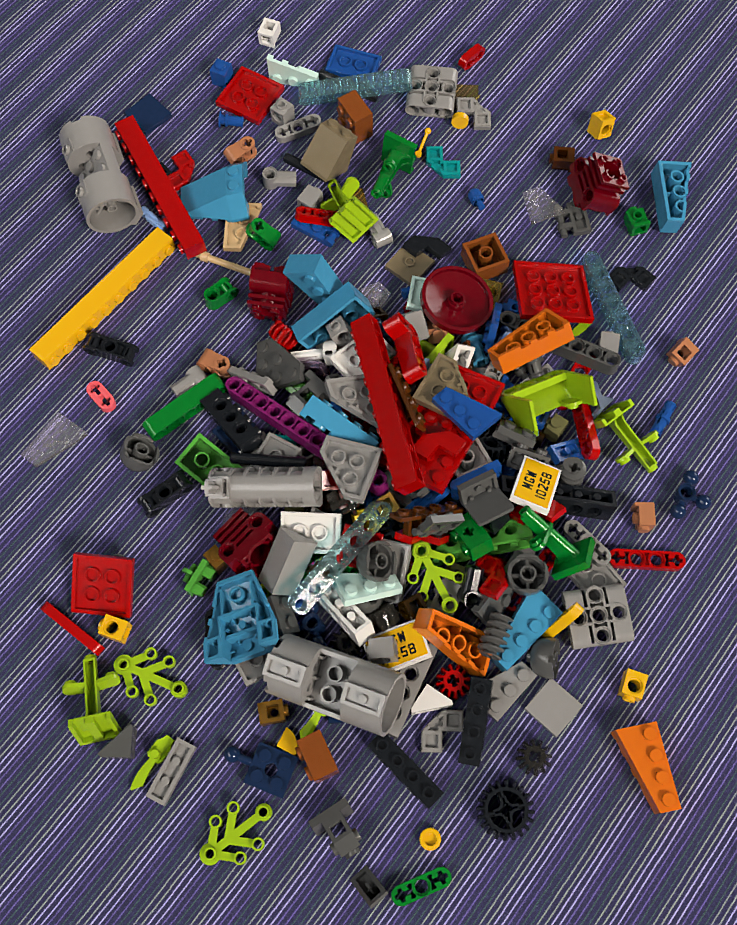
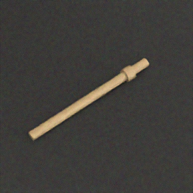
(207, 257)

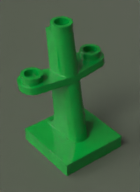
(396, 154)
(569, 557)

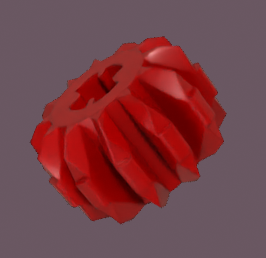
(283, 335)
(457, 676)

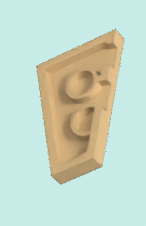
(235, 232)

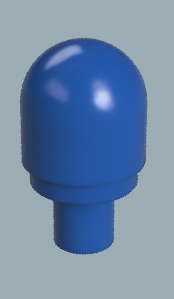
(476, 198)

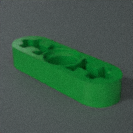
(403, 886)

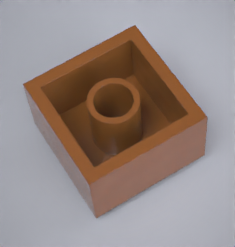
(355, 115)
(485, 256)
(317, 757)

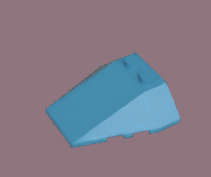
(218, 195)
(240, 622)

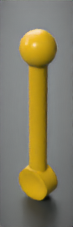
(418, 153)

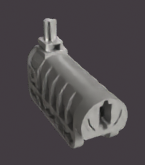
(264, 487)

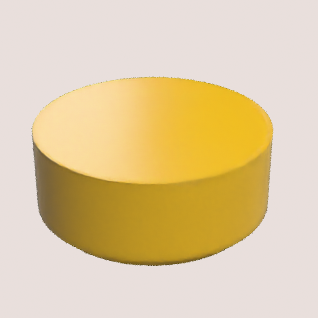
(460, 120)
(430, 839)

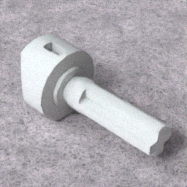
(328, 349)

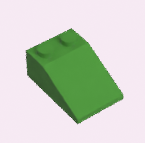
(201, 457)

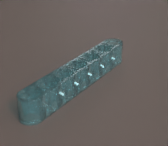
(365, 84)
(615, 314)
(329, 560)

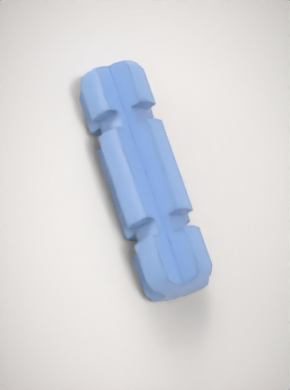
(153, 219)

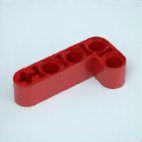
(407, 347)

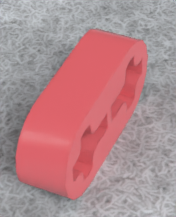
(98, 399)

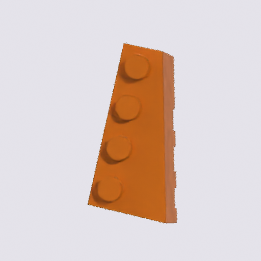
(531, 340)
(453, 638)
(649, 764)

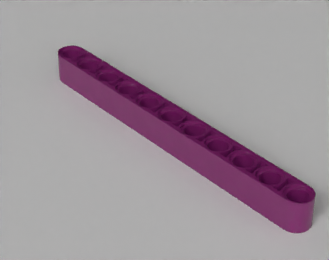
(254, 400)

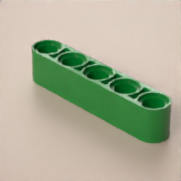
(181, 408)

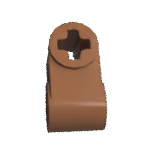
(239, 152)
(214, 363)

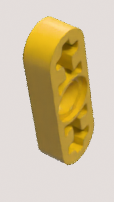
(564, 620)

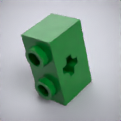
(472, 538)

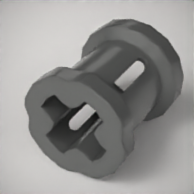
(535, 368)

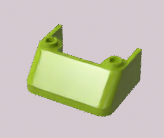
(547, 393)

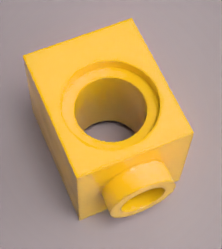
(601, 124)
(120, 634)
(638, 679)

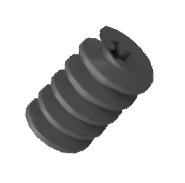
(572, 471)
(494, 635)

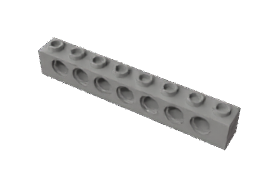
(422, 668)

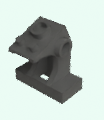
(313, 384)
(348, 842)

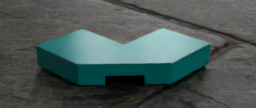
(445, 169)

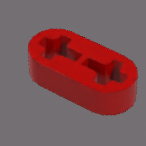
(471, 57)

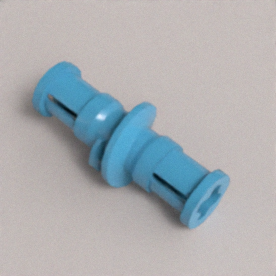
(479, 357)

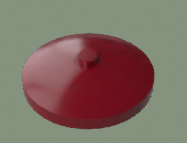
(456, 300)

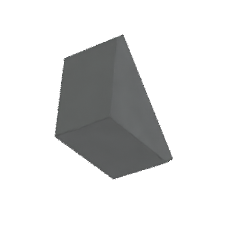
(122, 745)
(369, 886)

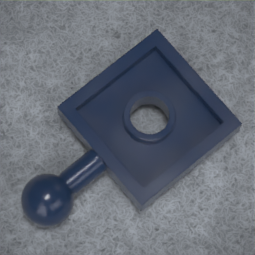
(256, 773)

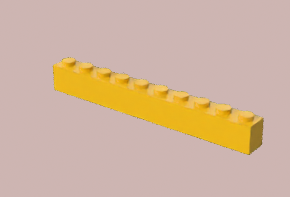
(103, 298)

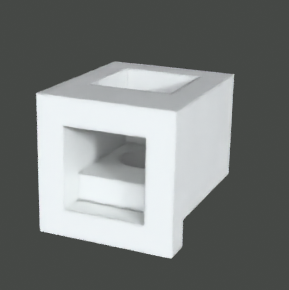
(269, 32)

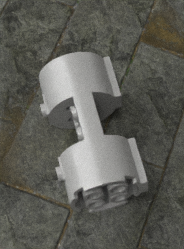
(103, 191)
(335, 684)

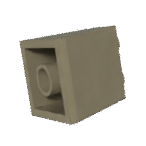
(330, 150)

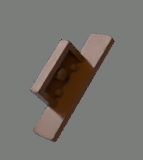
(409, 403)
(414, 517)

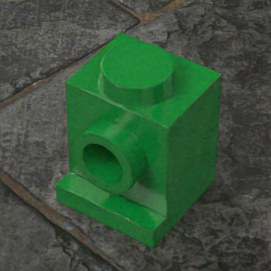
(636, 221)

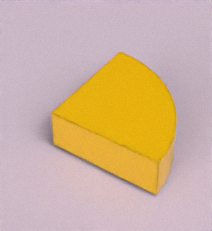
(288, 742)

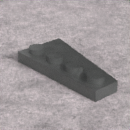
(491, 605)

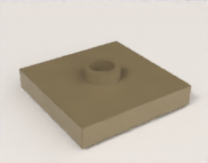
(405, 265)

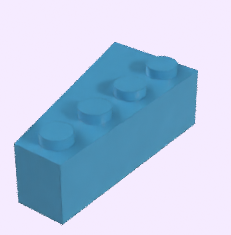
(670, 193)
(312, 275)
(345, 302)
(336, 423)
(531, 620)

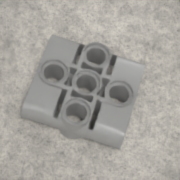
(432, 91)
(615, 628)

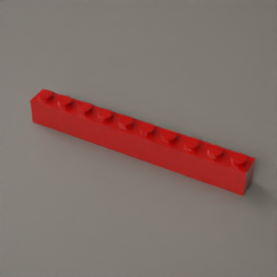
(160, 188)
(387, 406)

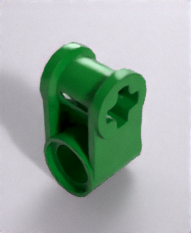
(263, 234)
(222, 292)

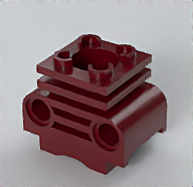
(597, 182)
(269, 293)
(246, 541)

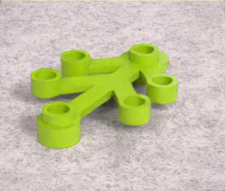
(433, 573)
(147, 675)
(232, 835)

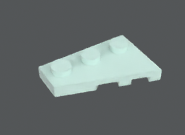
(287, 74)
(356, 589)

